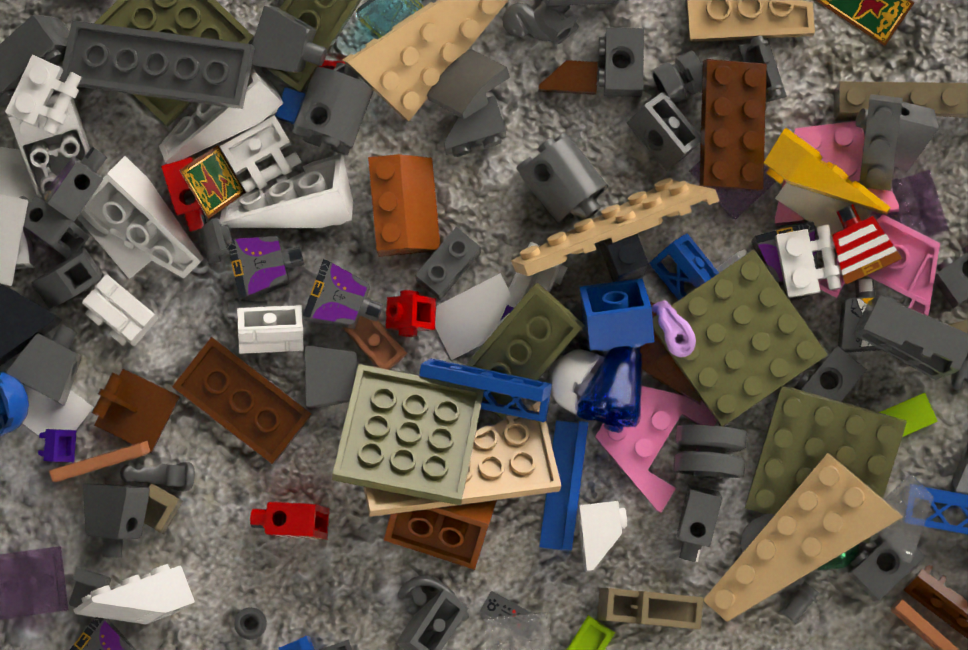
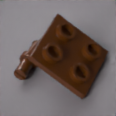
(134, 408)

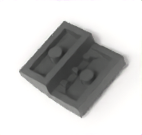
(466, 82)

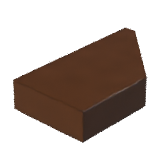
(573, 78)

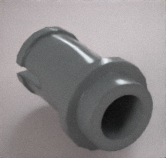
(233, 305)
(800, 602)

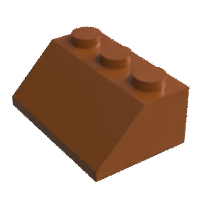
(404, 204)
(444, 532)

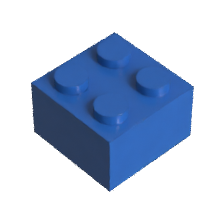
(616, 314)

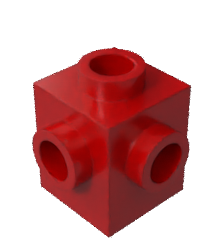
(410, 313)

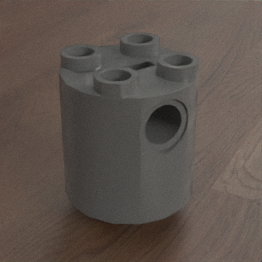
(333, 108)
(563, 180)

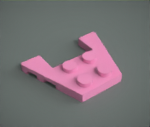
(842, 146)
(911, 275)
(639, 445)

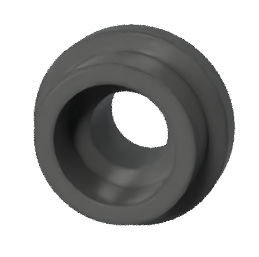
(243, 615)

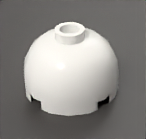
(571, 377)

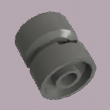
(669, 80)

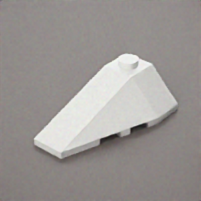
(217, 123)
(307, 200)
(137, 214)

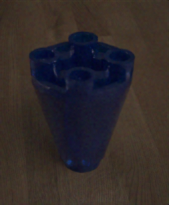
(615, 390)

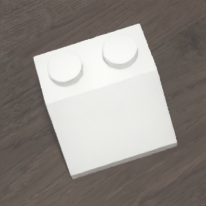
(599, 529)

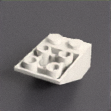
(49, 153)
(140, 598)

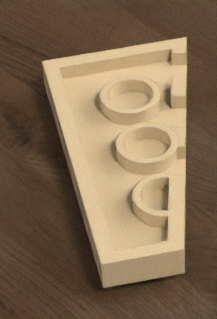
(748, 19)

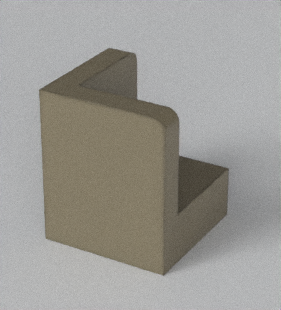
(161, 508)

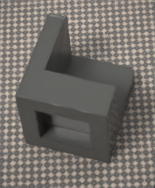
(85, 583)

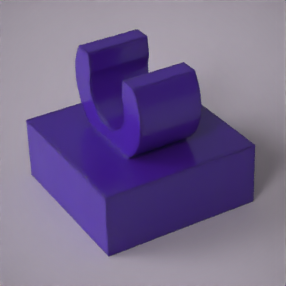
(58, 445)

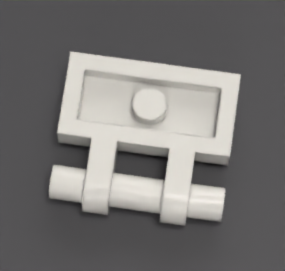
(35, 91)
(255, 146)
(798, 262)

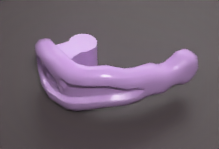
(677, 331)

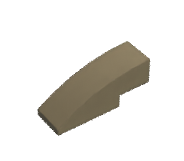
(650, 608)

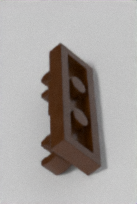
(939, 599)

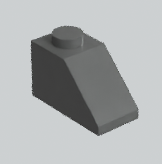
(433, 623)

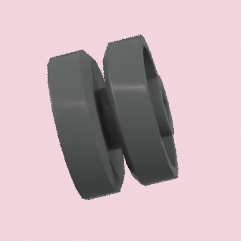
(710, 449)

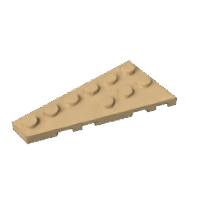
(419, 49)
(616, 223)
(505, 463)
(813, 527)

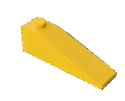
(803, 167)

